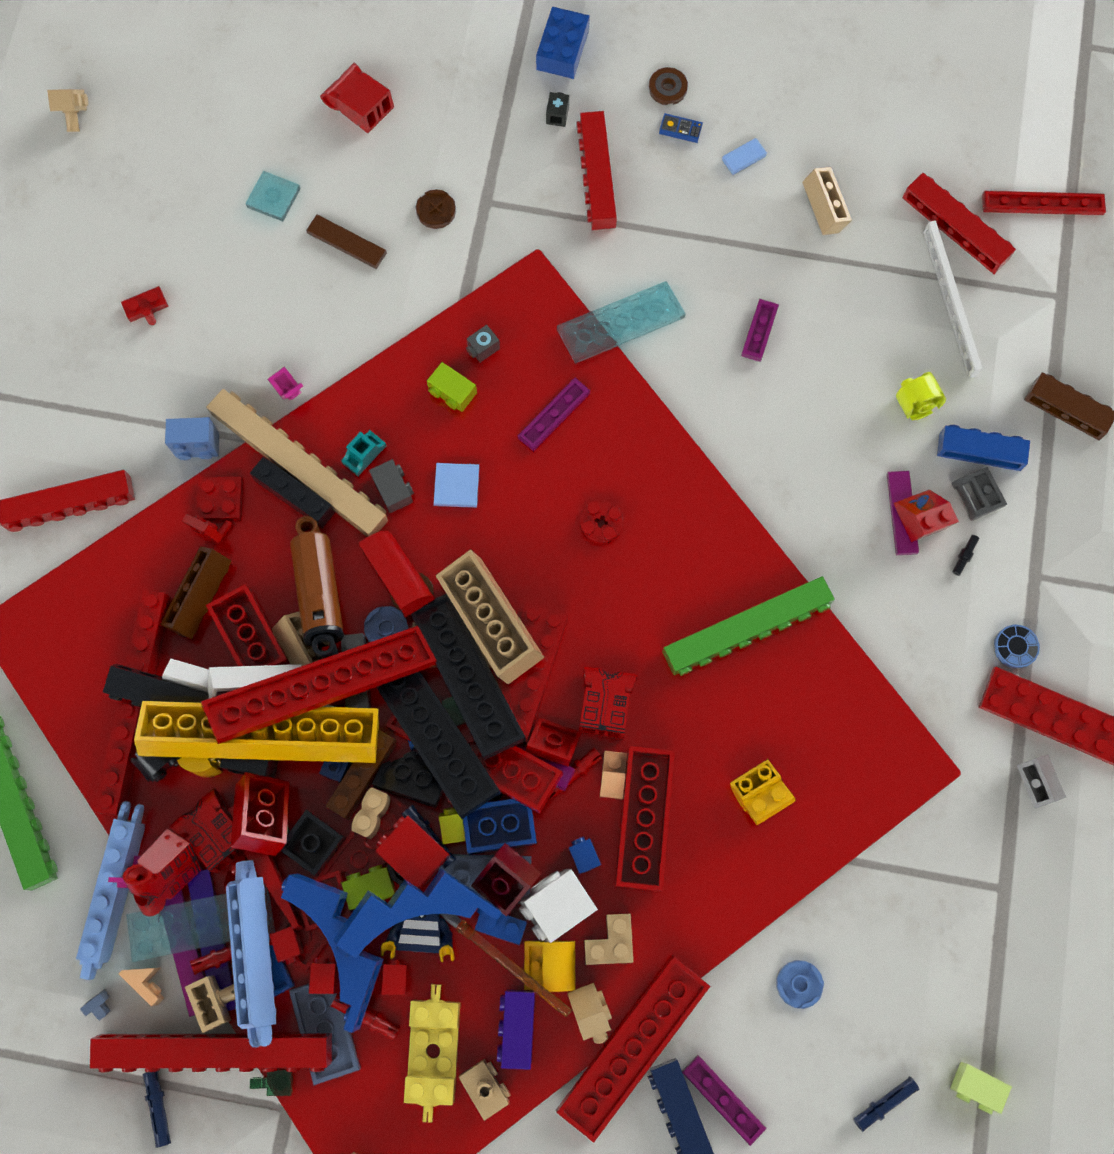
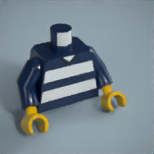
(421, 934)

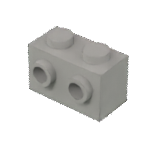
(1041, 781)

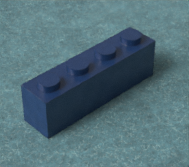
(680, 1108)

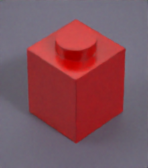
(287, 945)

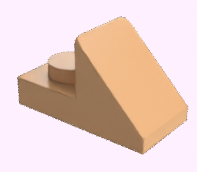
(613, 775)
(139, 981)

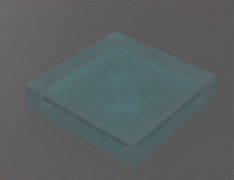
(273, 196)

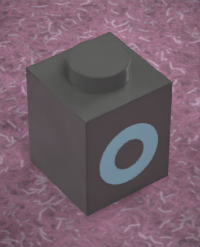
(482, 344)

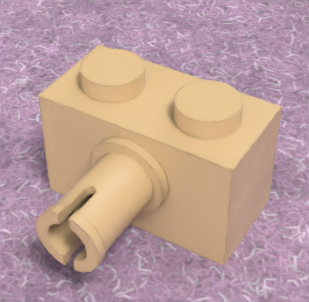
(69, 102)
(210, 1002)
(590, 1012)
(485, 1089)

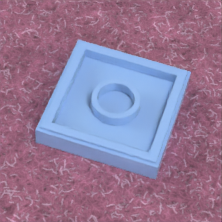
(456, 485)

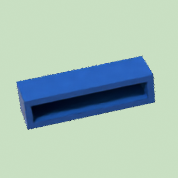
(983, 447)

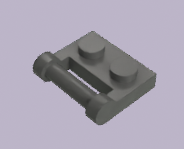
(985, 491)

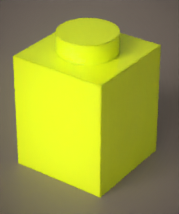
(451, 826)

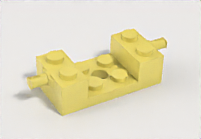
(430, 1079)

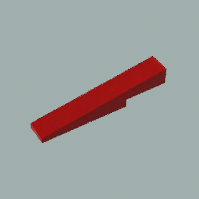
(272, 878)

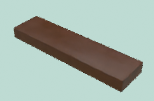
(346, 241)

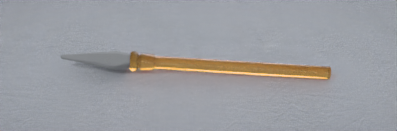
(470, 933)

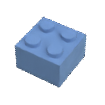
(192, 438)

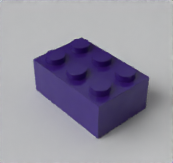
(516, 1029)

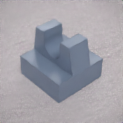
(97, 1006)

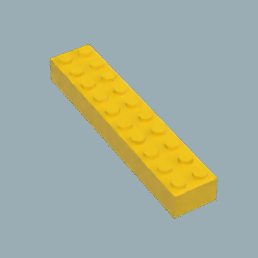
(317, 735)

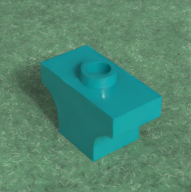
(362, 451)

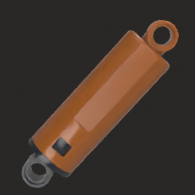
(316, 588)

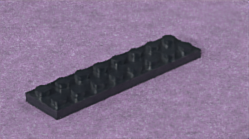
(468, 678)
(439, 743)

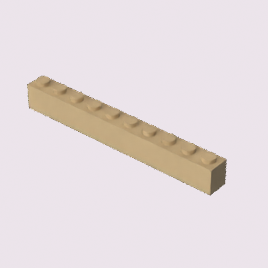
(294, 461)

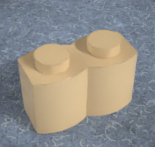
(373, 808)

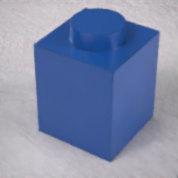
(584, 855)

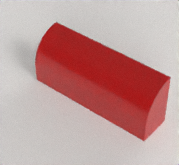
(396, 572)

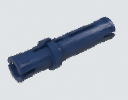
(414, 814)
(886, 1104)
(158, 1117)

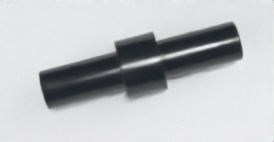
(965, 555)

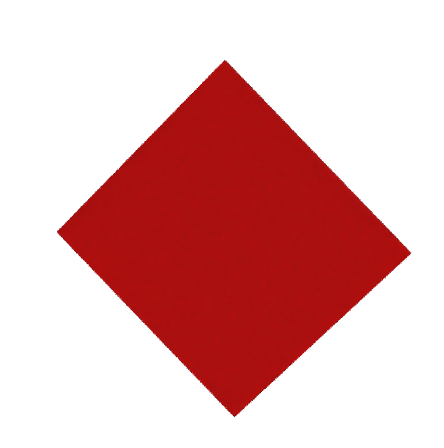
(678, 566)

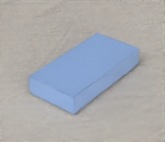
(744, 156)

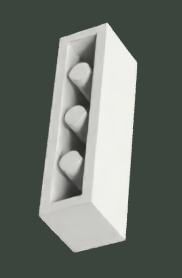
(226, 679)

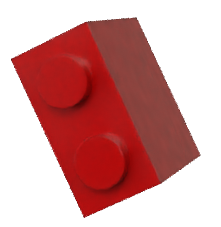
(411, 852)

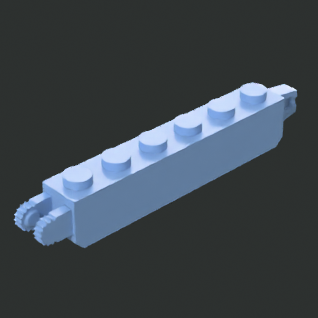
(107, 899)
(251, 954)

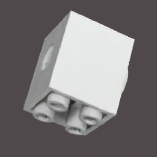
(556, 905)

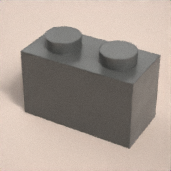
(391, 485)

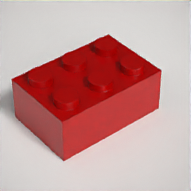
(260, 814)

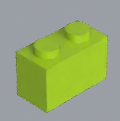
(451, 387)
(376, 881)

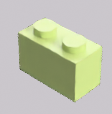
(980, 1087)

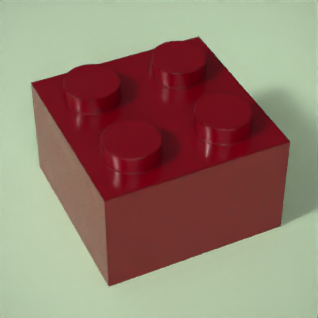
(505, 879)

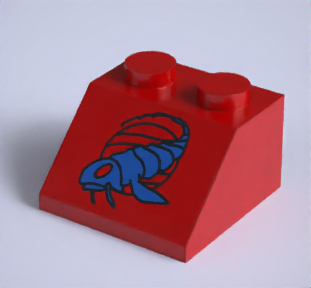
(925, 514)

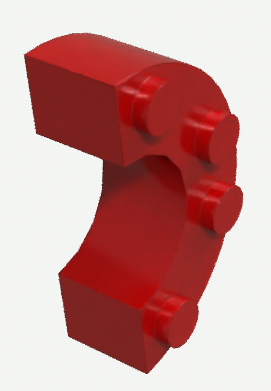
(325, 978)

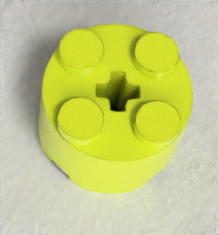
(920, 396)

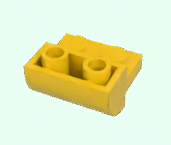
(201, 766)
(762, 792)
(551, 964)

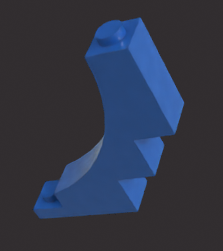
(375, 915)
(357, 974)

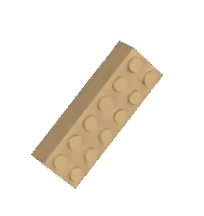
(489, 617)

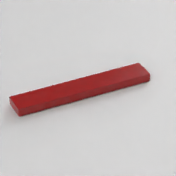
(1043, 203)

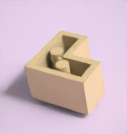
(616, 947)

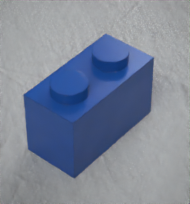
(504, 928)

